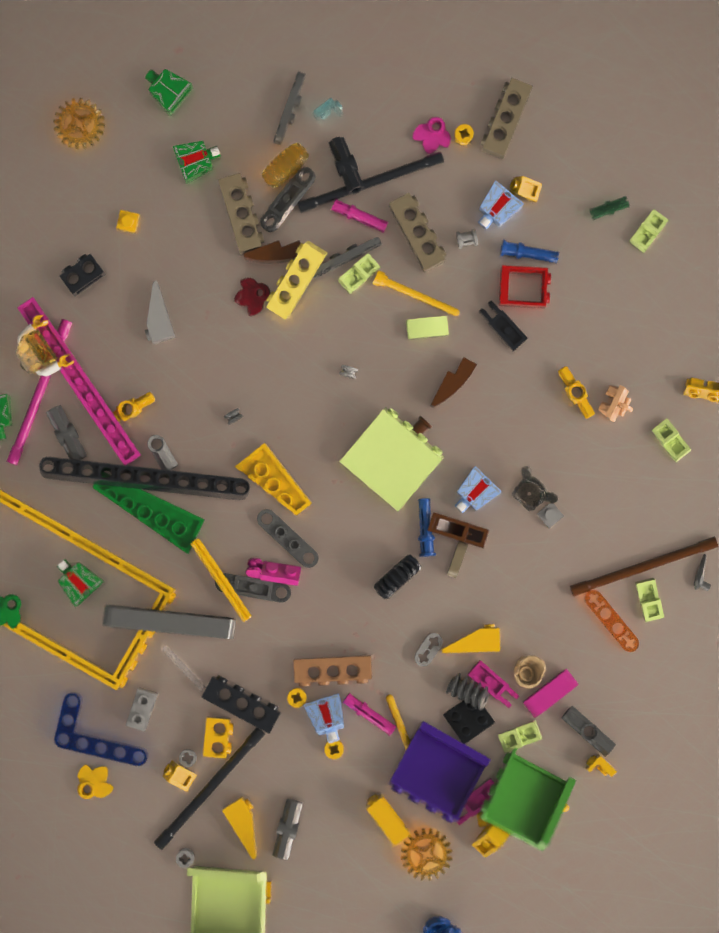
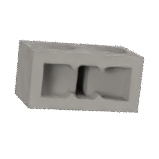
(141, 709)

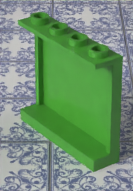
(526, 801)

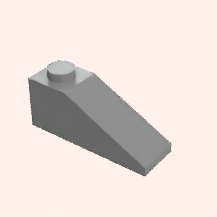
(158, 320)

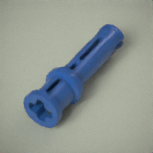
(519, 251)
(425, 537)

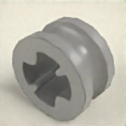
(348, 371)
(191, 753)

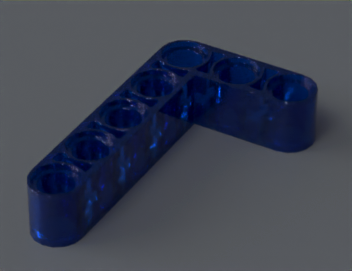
(91, 749)

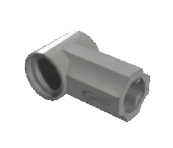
(163, 454)

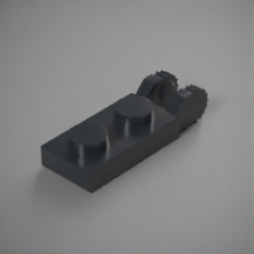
(504, 327)

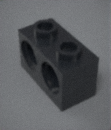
(84, 279)

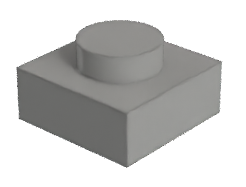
(550, 515)

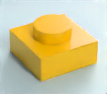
(127, 221)

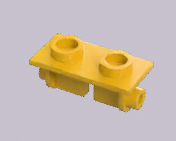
(696, 389)

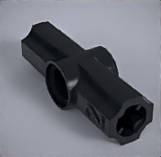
(346, 165)

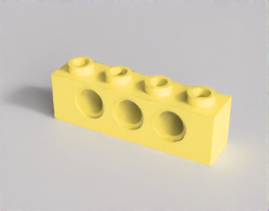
(315, 257)

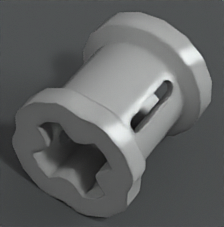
(467, 238)
(180, 862)

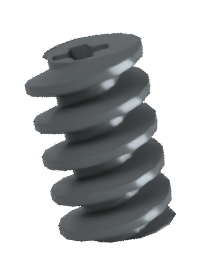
(468, 691)

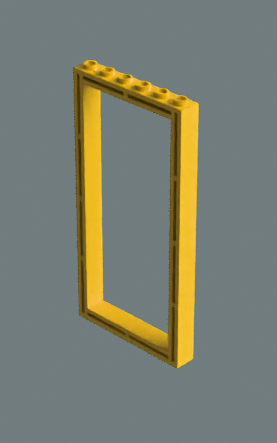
(138, 644)

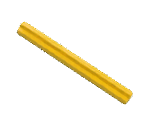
(221, 580)

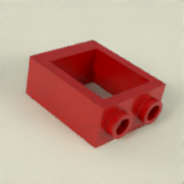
(504, 286)

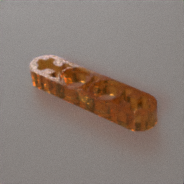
(614, 618)

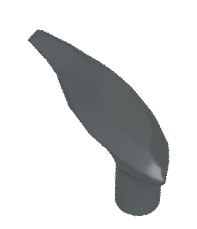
(700, 576)

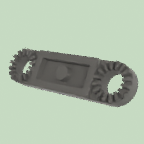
(288, 116)
(287, 199)
(352, 253)
(287, 538)
(256, 588)

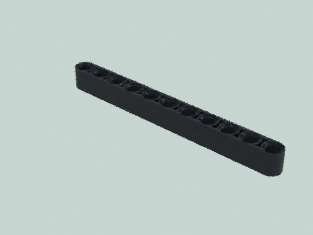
(135, 482)

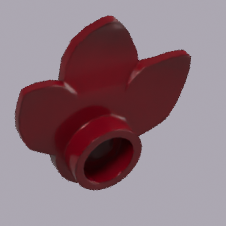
(249, 295)

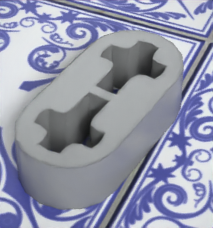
(424, 646)

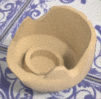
(529, 671)

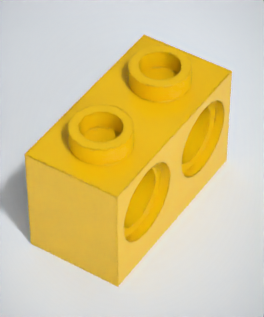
(212, 736)
(490, 840)

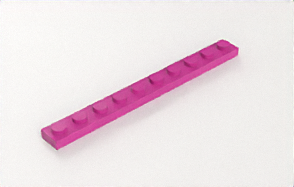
(83, 387)

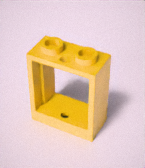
(387, 819)

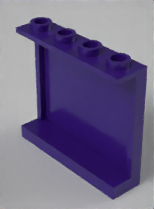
(438, 772)

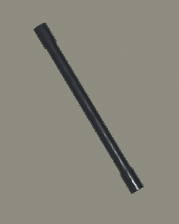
(426, 162)
(168, 834)

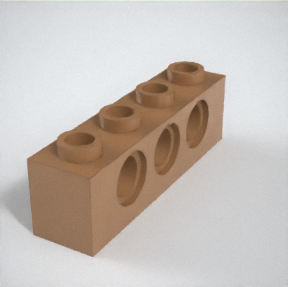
(302, 677)

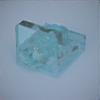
(324, 110)

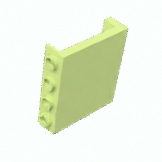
(392, 458)
(227, 900)

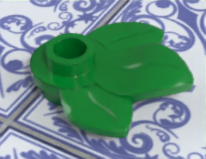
(10, 614)

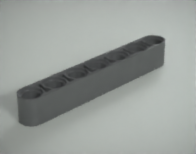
(169, 621)

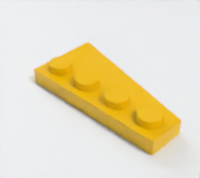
(271, 475)

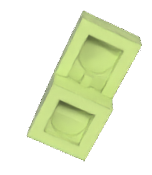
(648, 230)
(359, 273)
(427, 327)
(671, 440)
(649, 599)
(520, 736)

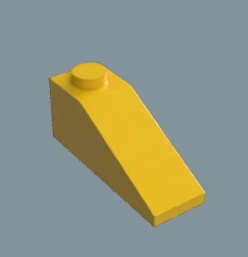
(481, 640)
(241, 819)

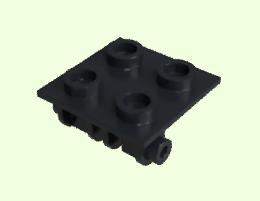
(468, 721)

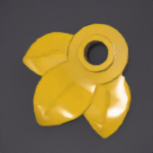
(96, 780)

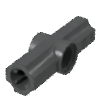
(66, 433)
(597, 739)
(287, 829)

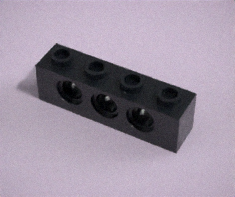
(212, 694)

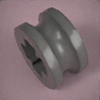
(233, 416)

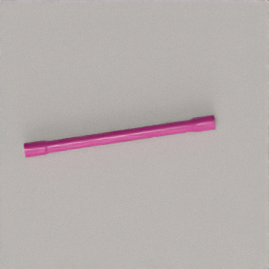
(17, 448)

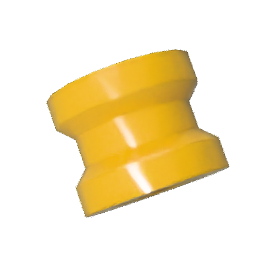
(462, 138)
(297, 694)
(336, 747)

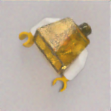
(36, 353)

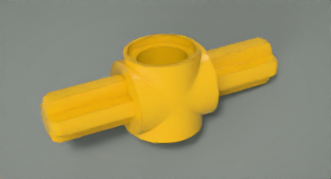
(581, 401)
(137, 405)

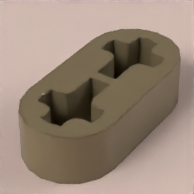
(457, 559)

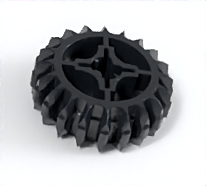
(397, 576)

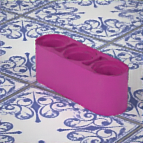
(550, 693)

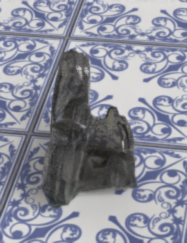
(536, 487)

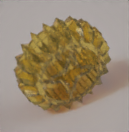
(70, 109)
(285, 165)
(431, 845)

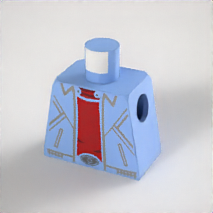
(498, 206)
(476, 491)
(326, 716)

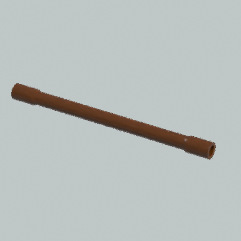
(700, 547)

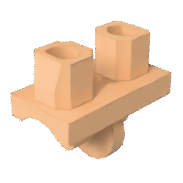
(617, 406)

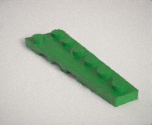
(163, 517)

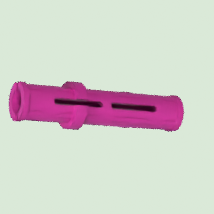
(359, 215)
(369, 714)

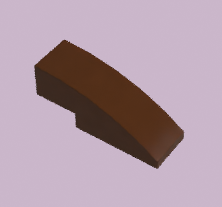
(273, 253)
(453, 382)
(458, 530)

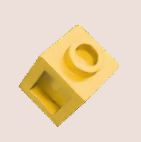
(525, 188)
(604, 767)
(178, 775)

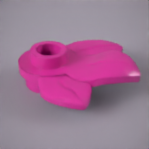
(430, 137)

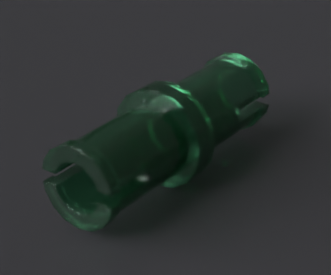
(609, 208)

